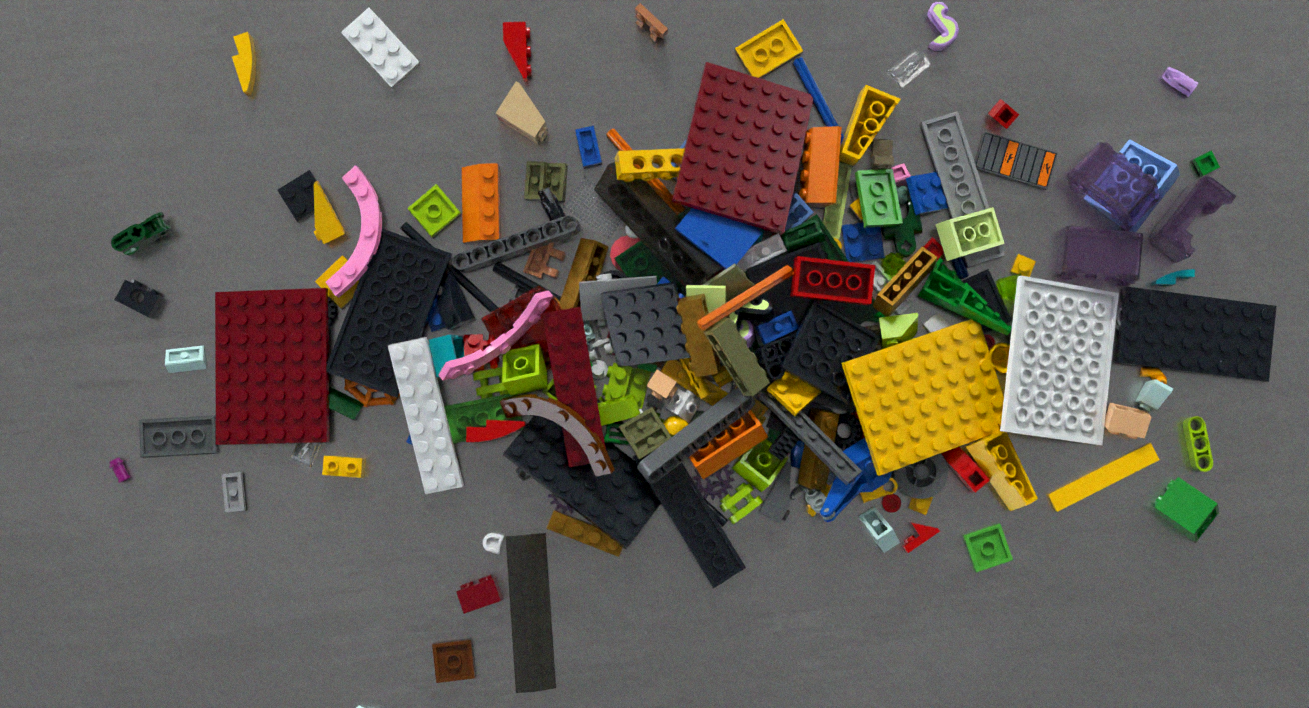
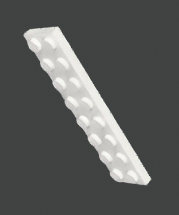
(425, 415)

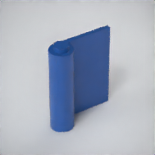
(718, 236)

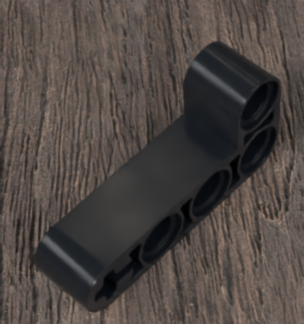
(774, 358)

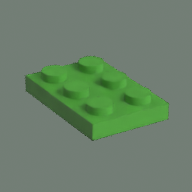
(878, 198)

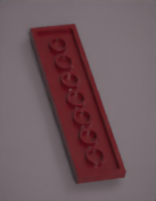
(572, 374)

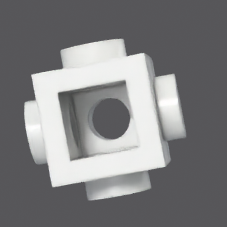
(683, 404)

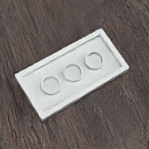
(380, 47)

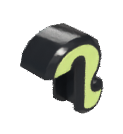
(753, 312)

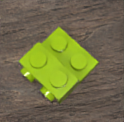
(626, 381)

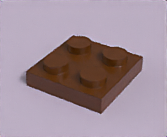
(453, 661)

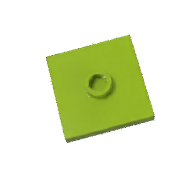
(434, 210)

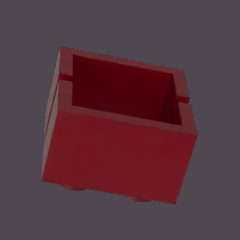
(479, 595)

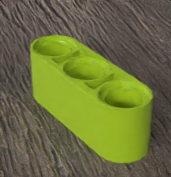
(618, 409)
(1190, 438)

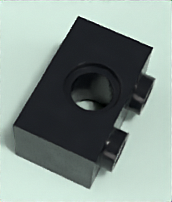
(128, 296)

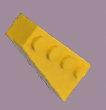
(1004, 469)

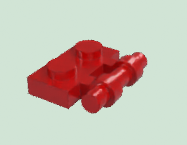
(474, 343)

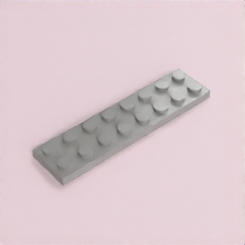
(957, 174)

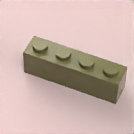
(737, 357)

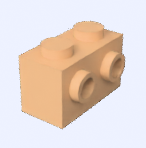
(662, 386)
(1127, 421)

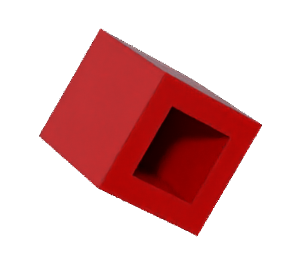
(1003, 113)

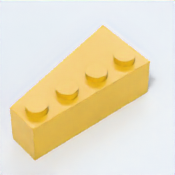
(867, 119)

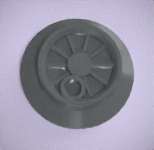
(923, 477)

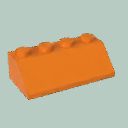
(820, 166)
(481, 203)
(728, 445)

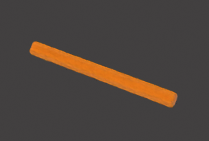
(656, 184)
(744, 298)

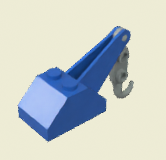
(840, 494)

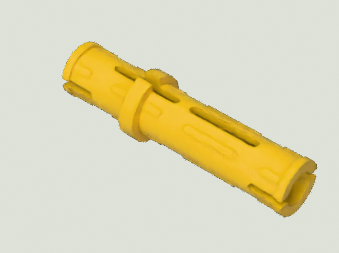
(698, 382)

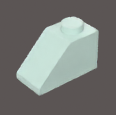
(1153, 395)
(879, 529)

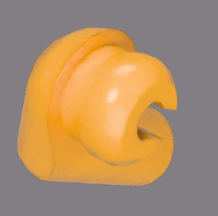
(1153, 373)

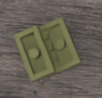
(545, 175)
(734, 280)
(645, 433)

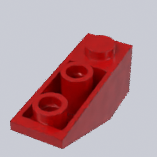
(515, 40)
(965, 469)

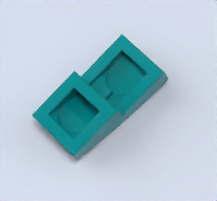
(1170, 279)

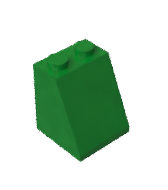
(1186, 508)

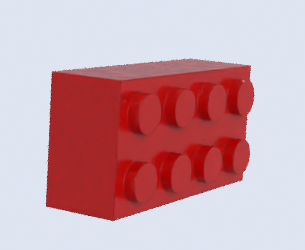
(832, 280)

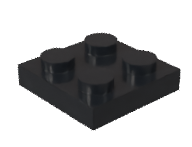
(299, 196)

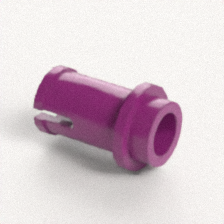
(119, 469)

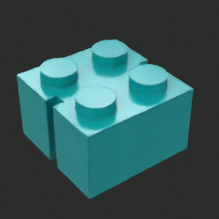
(445, 349)

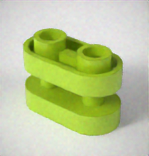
(486, 390)
(729, 502)

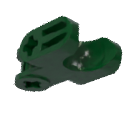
(905, 232)
(141, 235)

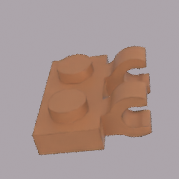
(656, 27)
(538, 260)

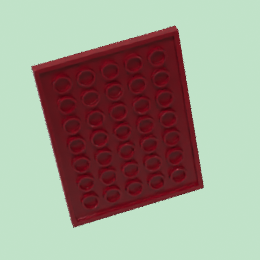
(743, 148)
(271, 366)

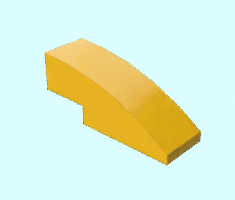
(245, 61)

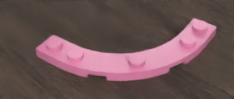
(369, 236)
(502, 344)

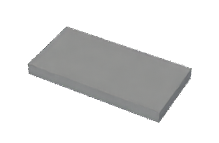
(590, 293)

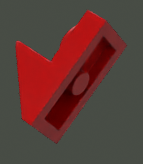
(923, 534)

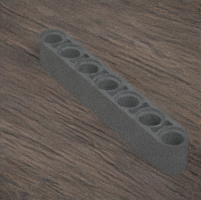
(508, 241)
(695, 435)

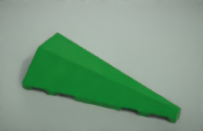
(951, 293)

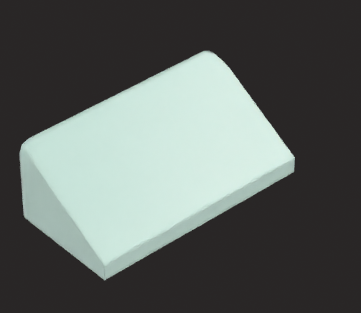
(185, 359)

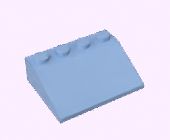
(1151, 163)

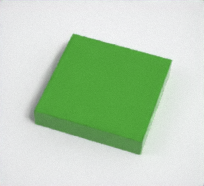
(987, 547)

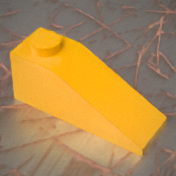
(326, 221)

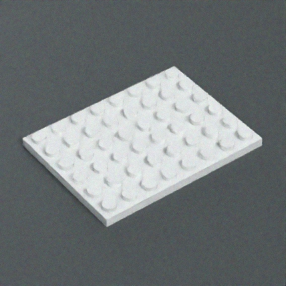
(1059, 361)

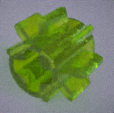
(893, 263)

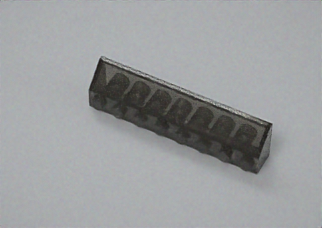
(655, 226)
(530, 612)

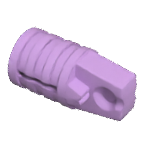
(1179, 81)

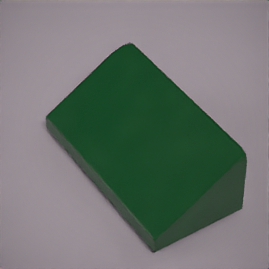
(803, 235)
(344, 404)

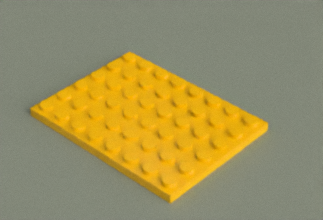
(925, 395)

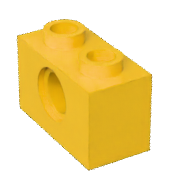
(344, 466)

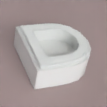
(493, 542)

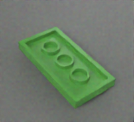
(475, 415)

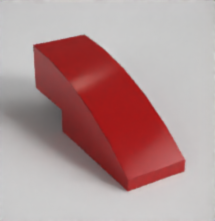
(494, 430)

